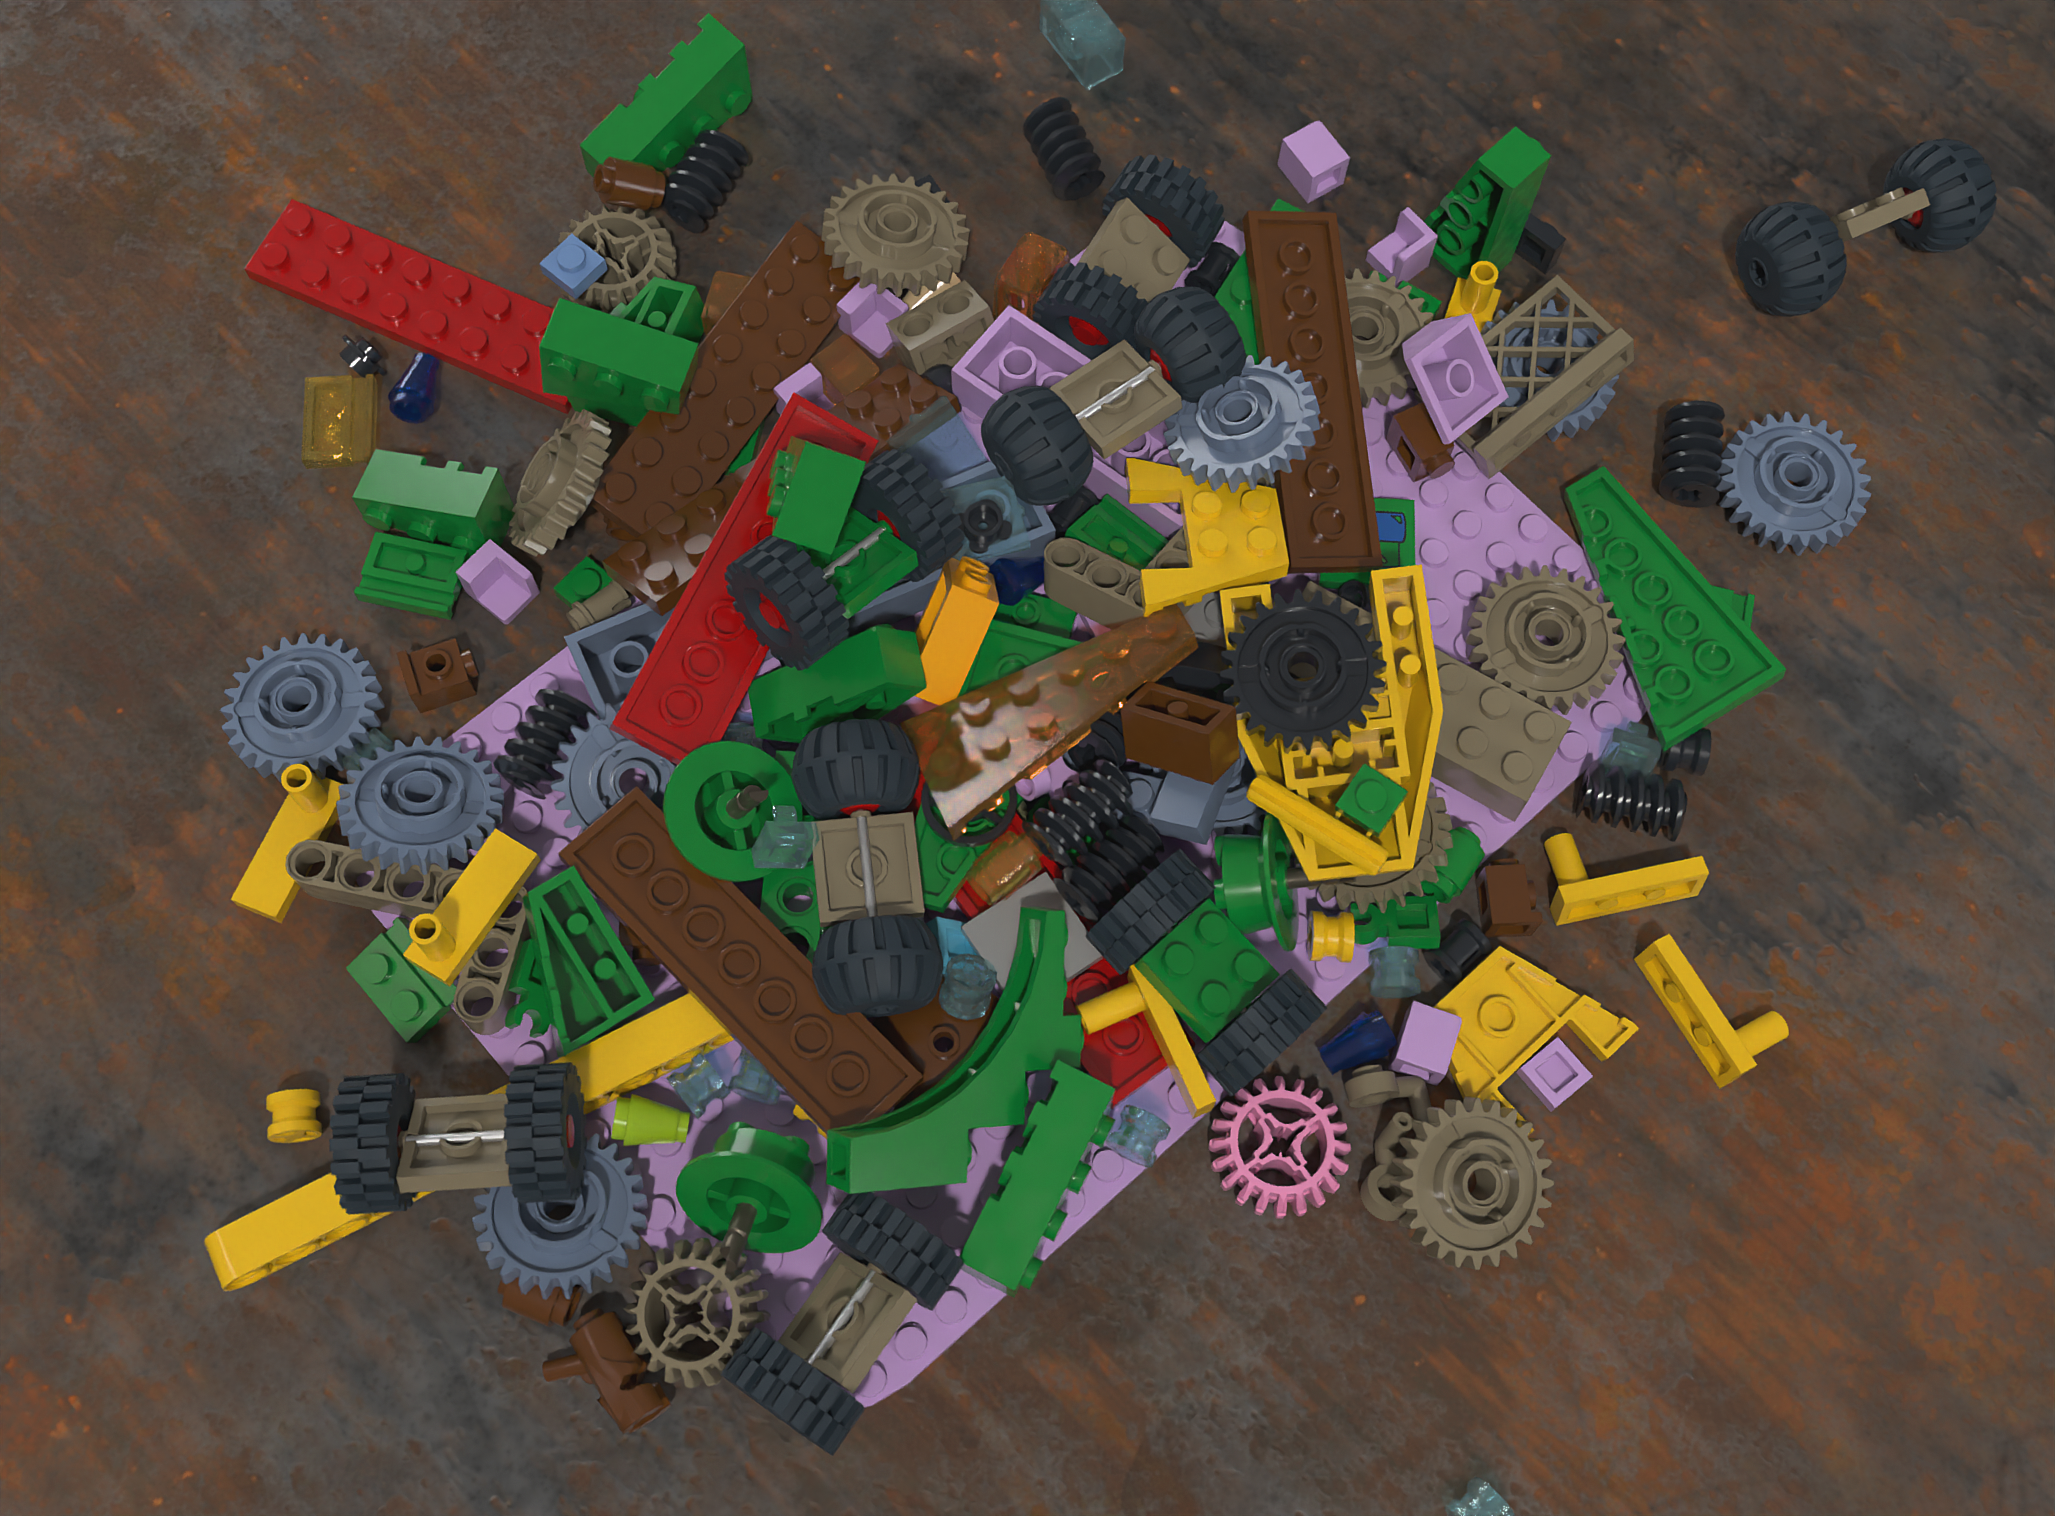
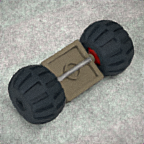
(1933, 196)
(1046, 434)
(867, 869)

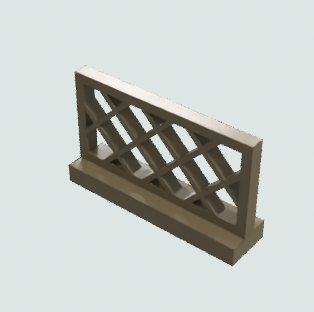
(1557, 394)

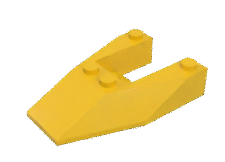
(1397, 738)

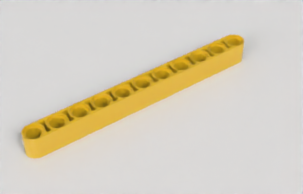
(607, 1069)

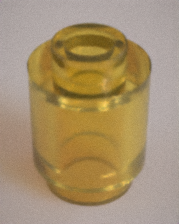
(1004, 867)

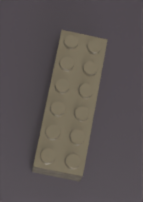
(1489, 736)

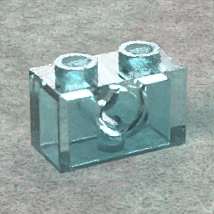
(1083, 38)

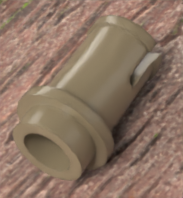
(599, 606)

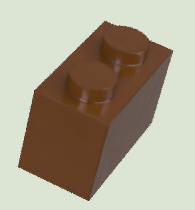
(1180, 732)

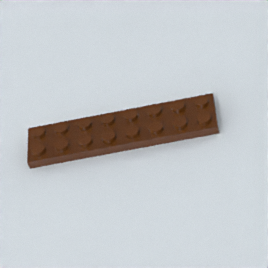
(1307, 322)
(746, 354)
(667, 555)
(738, 968)

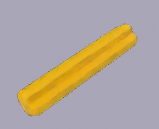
(1317, 824)

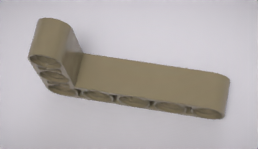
(1103, 585)
(386, 895)

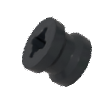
(1688, 754)

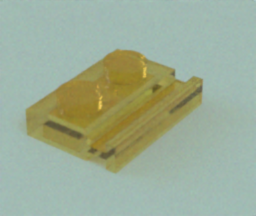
(339, 421)

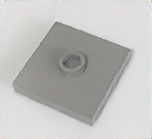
(996, 930)

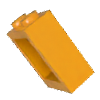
(954, 626)

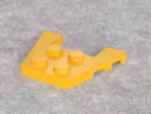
(1228, 535)
(1510, 1013)

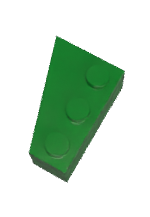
(664, 307)
(615, 360)
(811, 493)
(434, 501)
(852, 681)
(580, 962)

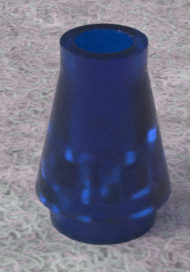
(415, 391)
(1017, 578)
(1359, 1042)

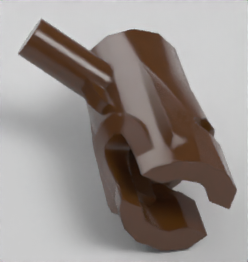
(609, 1362)

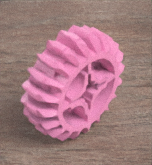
(1293, 1164)

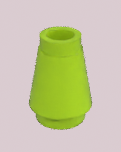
(648, 1122)

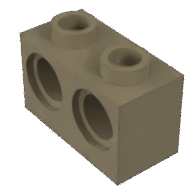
(940, 328)

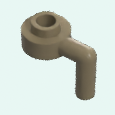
(1374, 1086)
(1385, 1169)

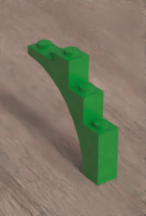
(1027, 1032)

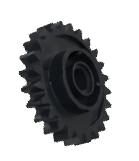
(1308, 635)

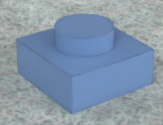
(573, 266)

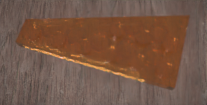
(1030, 718)

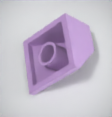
(1453, 374)

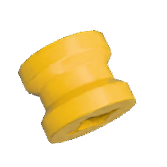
(1330, 936)
(293, 1116)

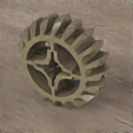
(630, 244)
(663, 1288)

